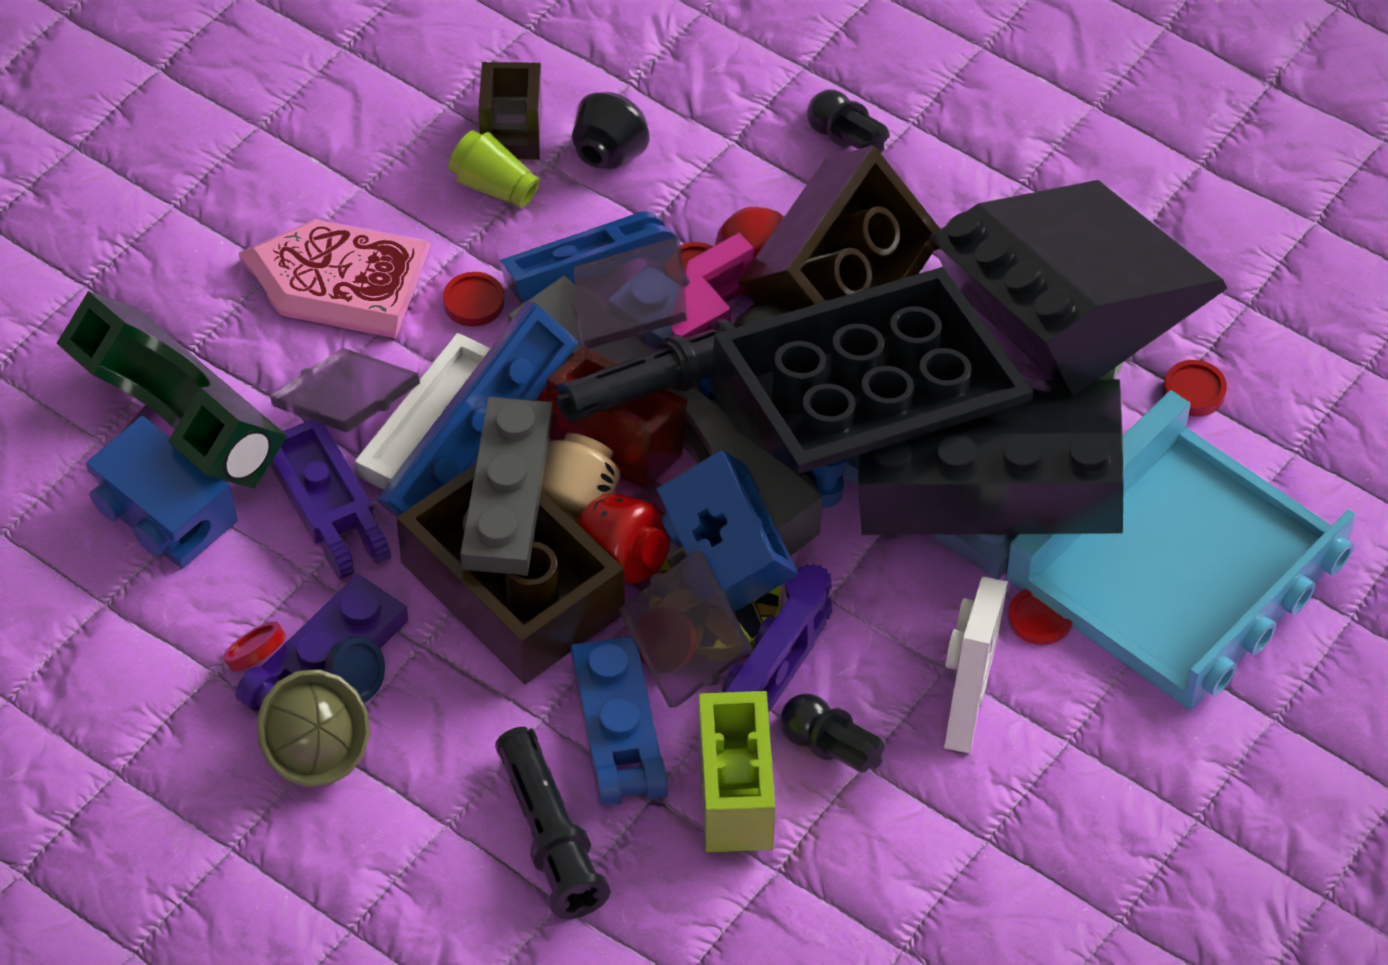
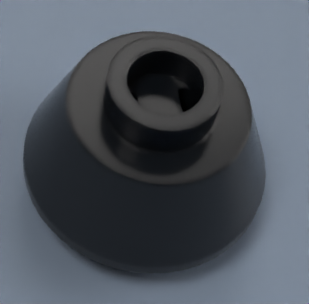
(609, 130)

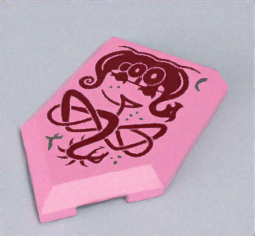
(339, 275)

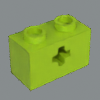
(736, 771)

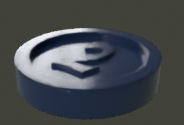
(358, 663)

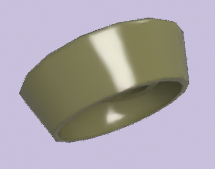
(313, 728)

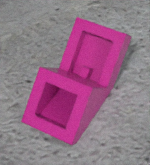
(714, 283)

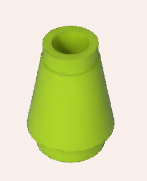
(492, 169)

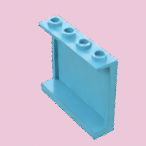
(1199, 566)

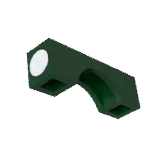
(208, 417)

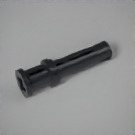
(675, 365)
(558, 844)

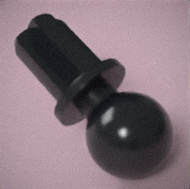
(845, 121)
(830, 733)

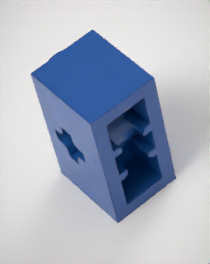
(725, 517)

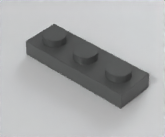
(507, 486)

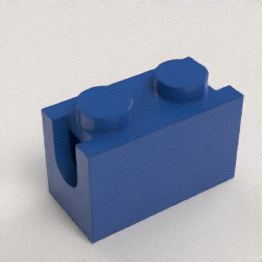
(160, 494)

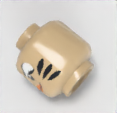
(578, 472)

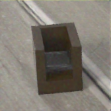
(512, 106)

